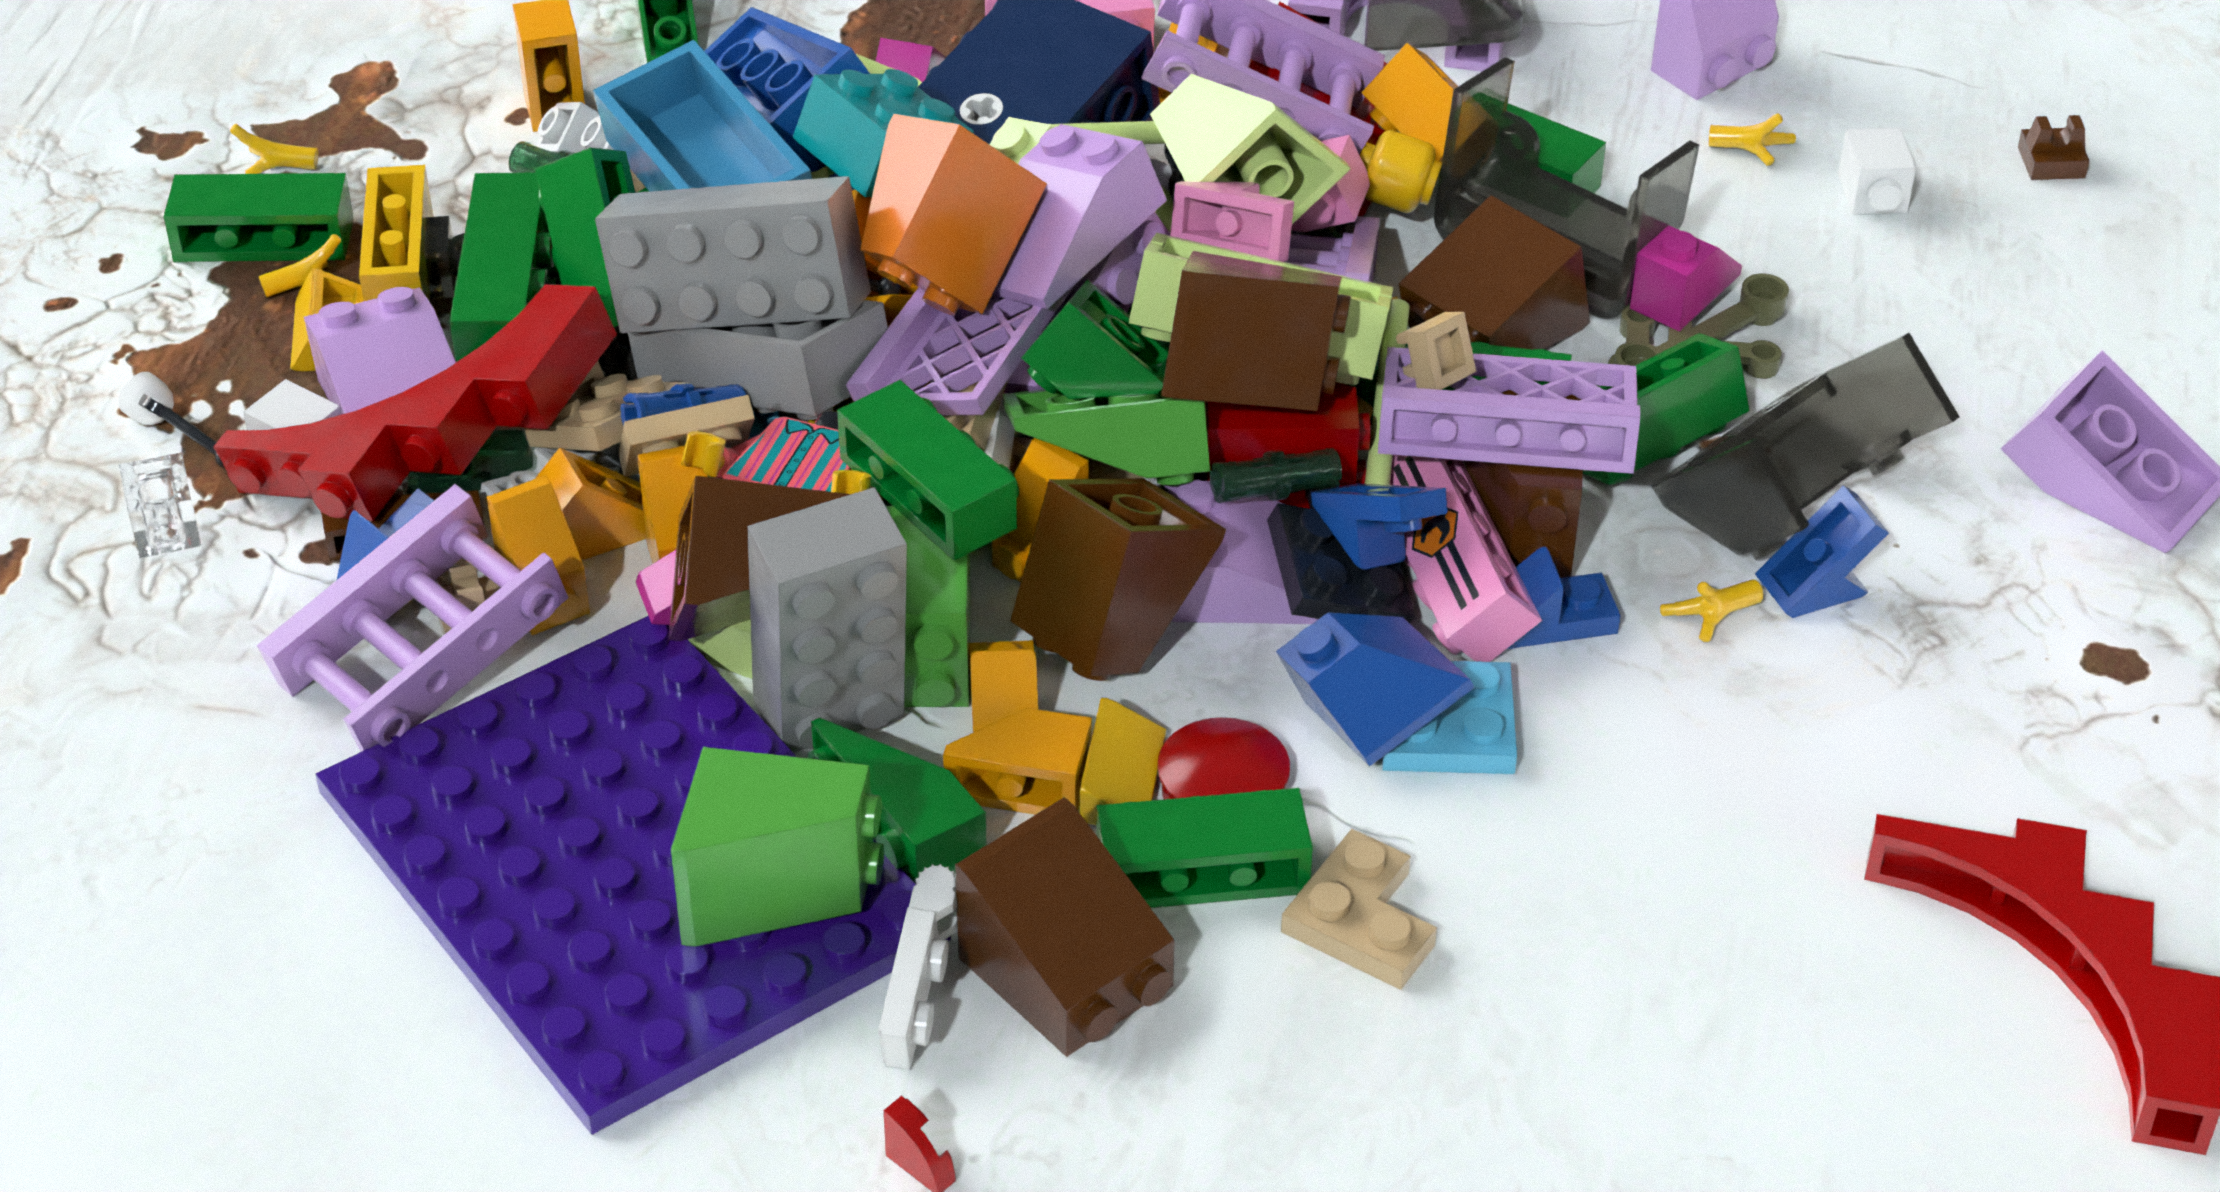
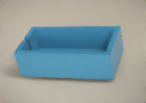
(691, 126)

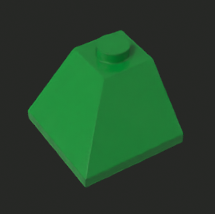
(1096, 351)

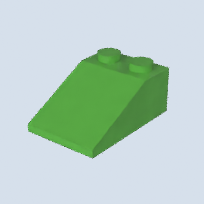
(1132, 432)

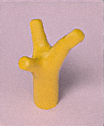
(1752, 137)
(274, 153)
(296, 274)
(1715, 604)

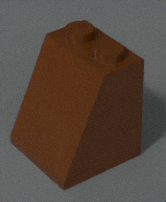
(1507, 276)
(1254, 333)
(1532, 506)
(713, 549)
(1110, 571)
(1060, 929)

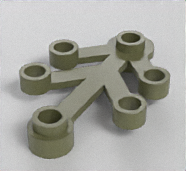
(1760, 303)

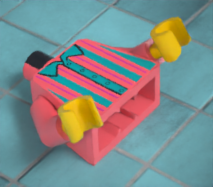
(782, 455)

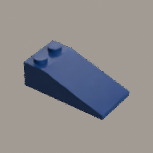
(775, 67)

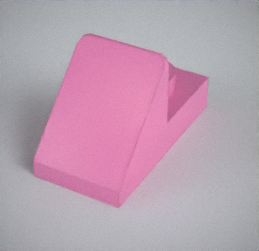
(1233, 218)

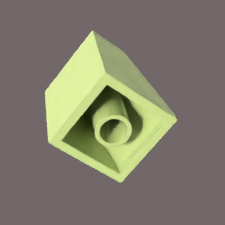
(1243, 138)

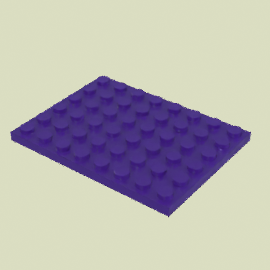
(544, 868)

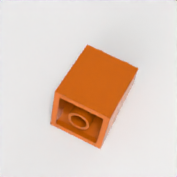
(946, 212)

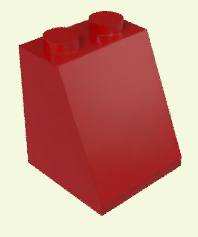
(1248, 431)

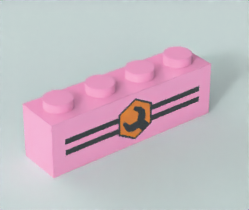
(1464, 565)

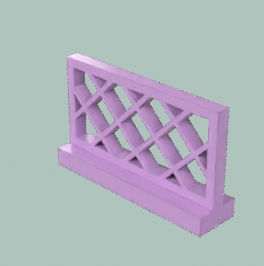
(920, 351)
(1521, 429)

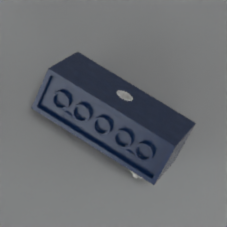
(1046, 67)

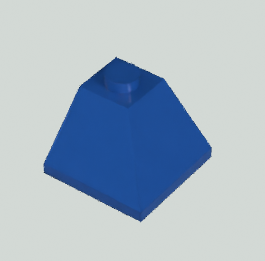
(1371, 679)

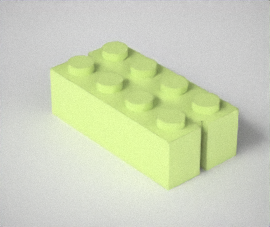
(1159, 287)

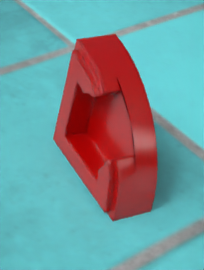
(911, 1148)

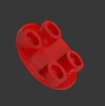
(1221, 758)

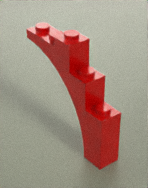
(438, 425)
(2099, 945)

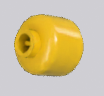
(1400, 171)

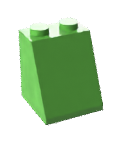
(935, 622)
(773, 844)

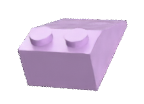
(1712, 42)
(1092, 201)
(376, 347)
(2117, 456)
(1244, 573)

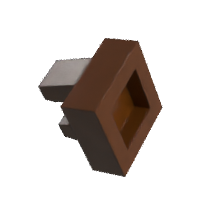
(2054, 151)

